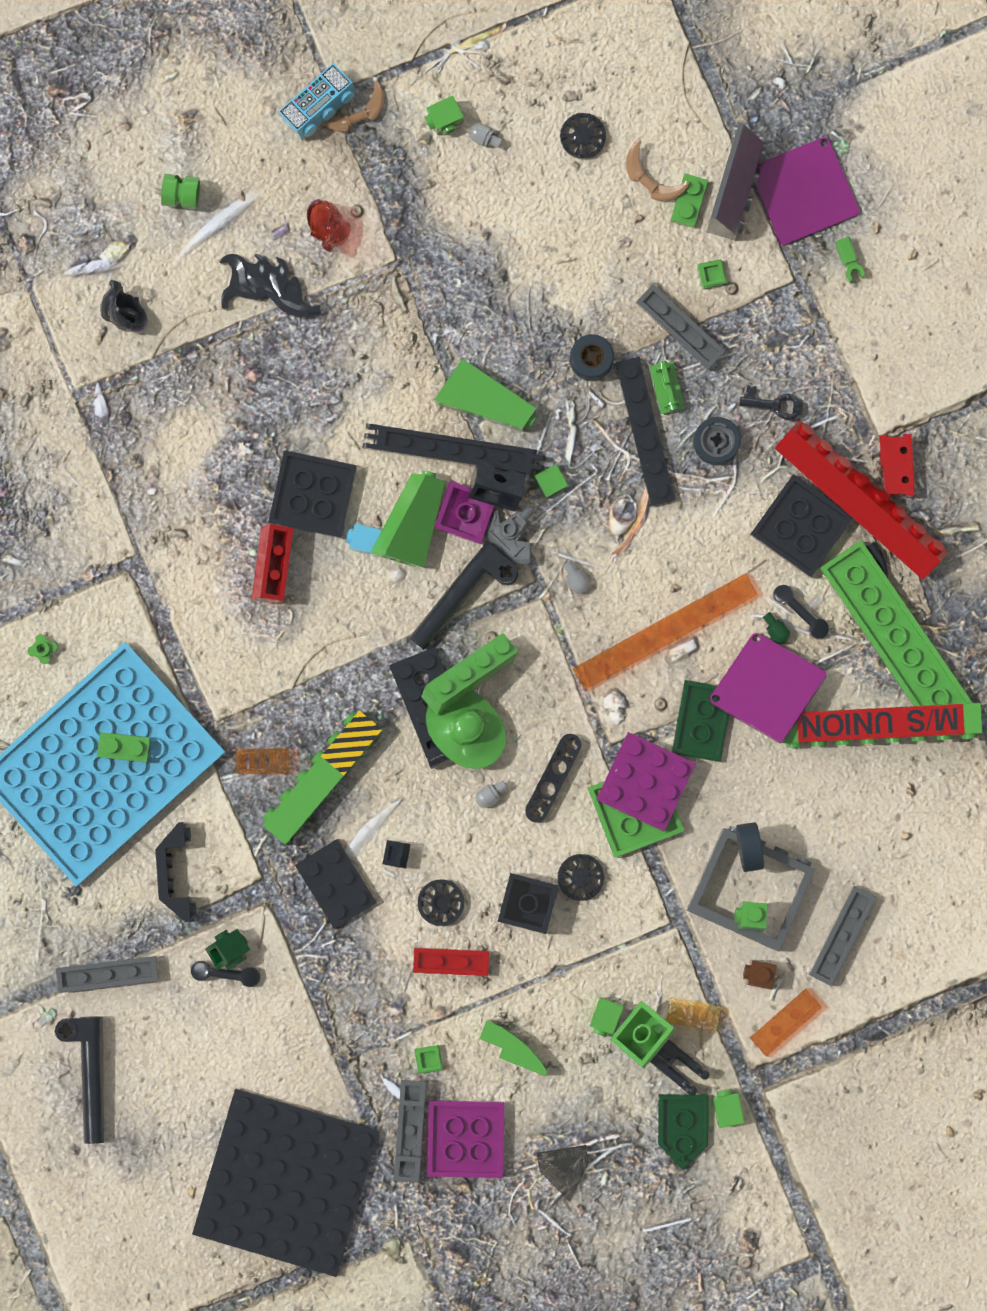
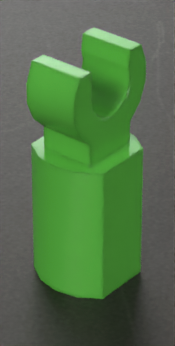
(848, 257)

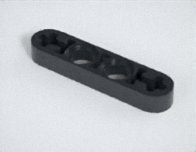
(556, 779)

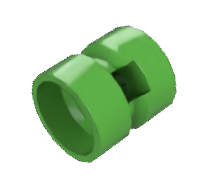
(180, 191)

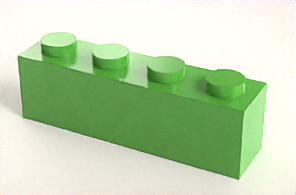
(469, 673)

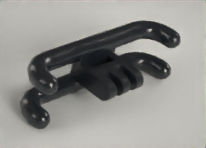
(666, 1057)

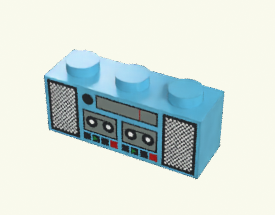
(318, 102)

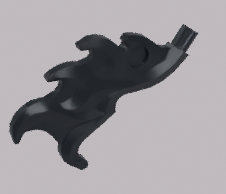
(266, 281)

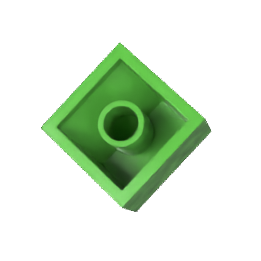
(642, 1034)

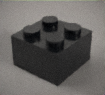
(528, 903)

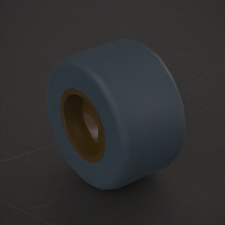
(592, 349)

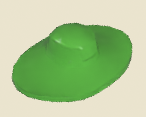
(468, 732)

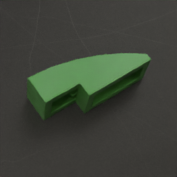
(513, 1048)

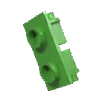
(667, 387)

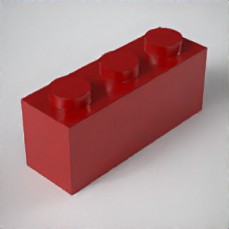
(272, 563)

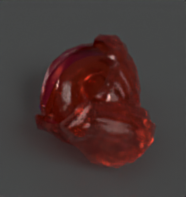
(327, 224)

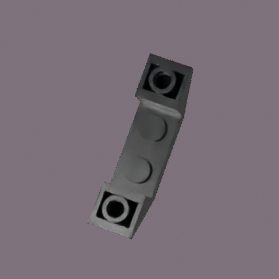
(176, 838)

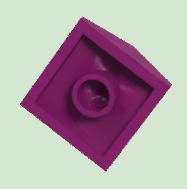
(462, 515)

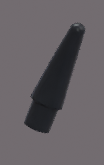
(878, 556)

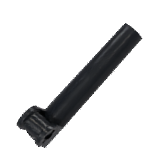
(486, 561)
(90, 1034)

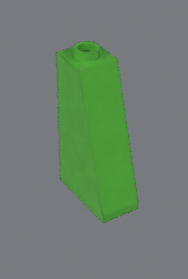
(482, 397)
(412, 521)

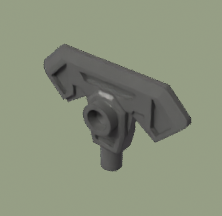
(506, 535)

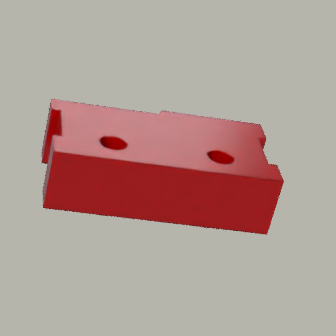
(897, 465)

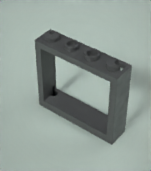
(778, 854)

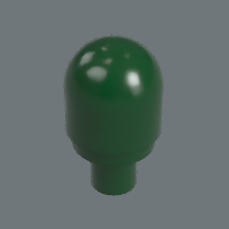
(777, 629)

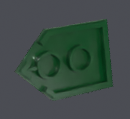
(683, 1126)

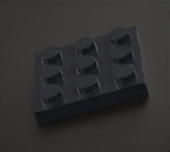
(312, 494)
(801, 526)

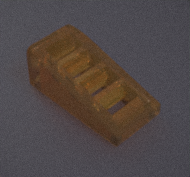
(283, 761)

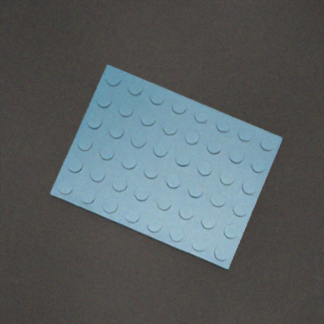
(92, 805)

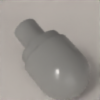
(484, 136)
(577, 578)
(490, 794)

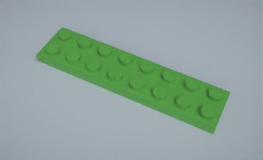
(892, 629)

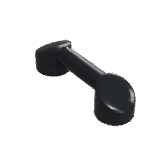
(817, 627)
(249, 976)

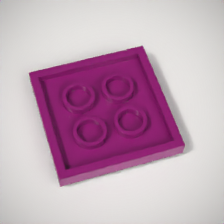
(645, 781)
(465, 1139)

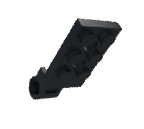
(404, 675)

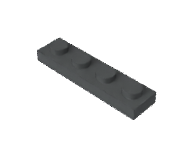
(680, 327)
(842, 935)
(107, 974)

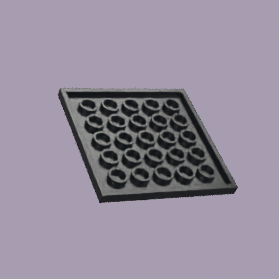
(285, 1182)

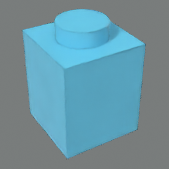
(362, 538)

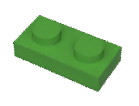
(689, 202)
(123, 747)

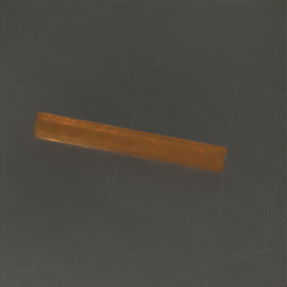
(665, 631)

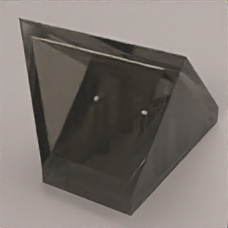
(564, 1168)

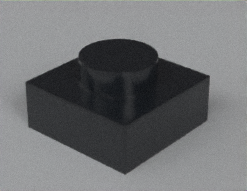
(396, 854)

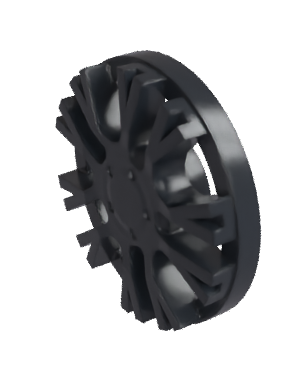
(583, 135)
(580, 877)
(440, 902)

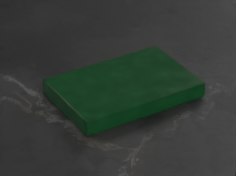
(699, 724)

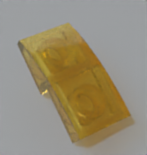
(694, 1014)

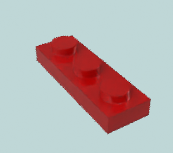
(451, 961)

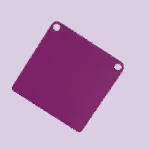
(805, 191)
(768, 687)

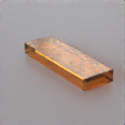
(785, 1022)

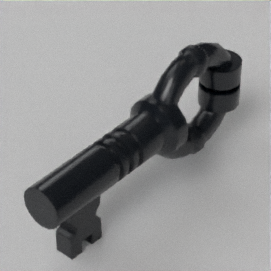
(774, 405)

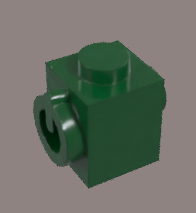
(228, 949)

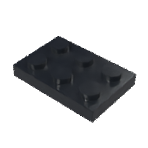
(335, 883)

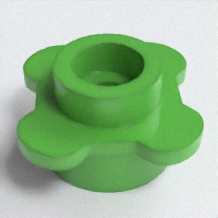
(50, 647)

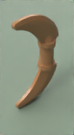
(370, 113)
(635, 172)

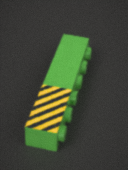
(322, 777)

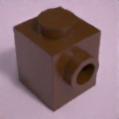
(759, 974)

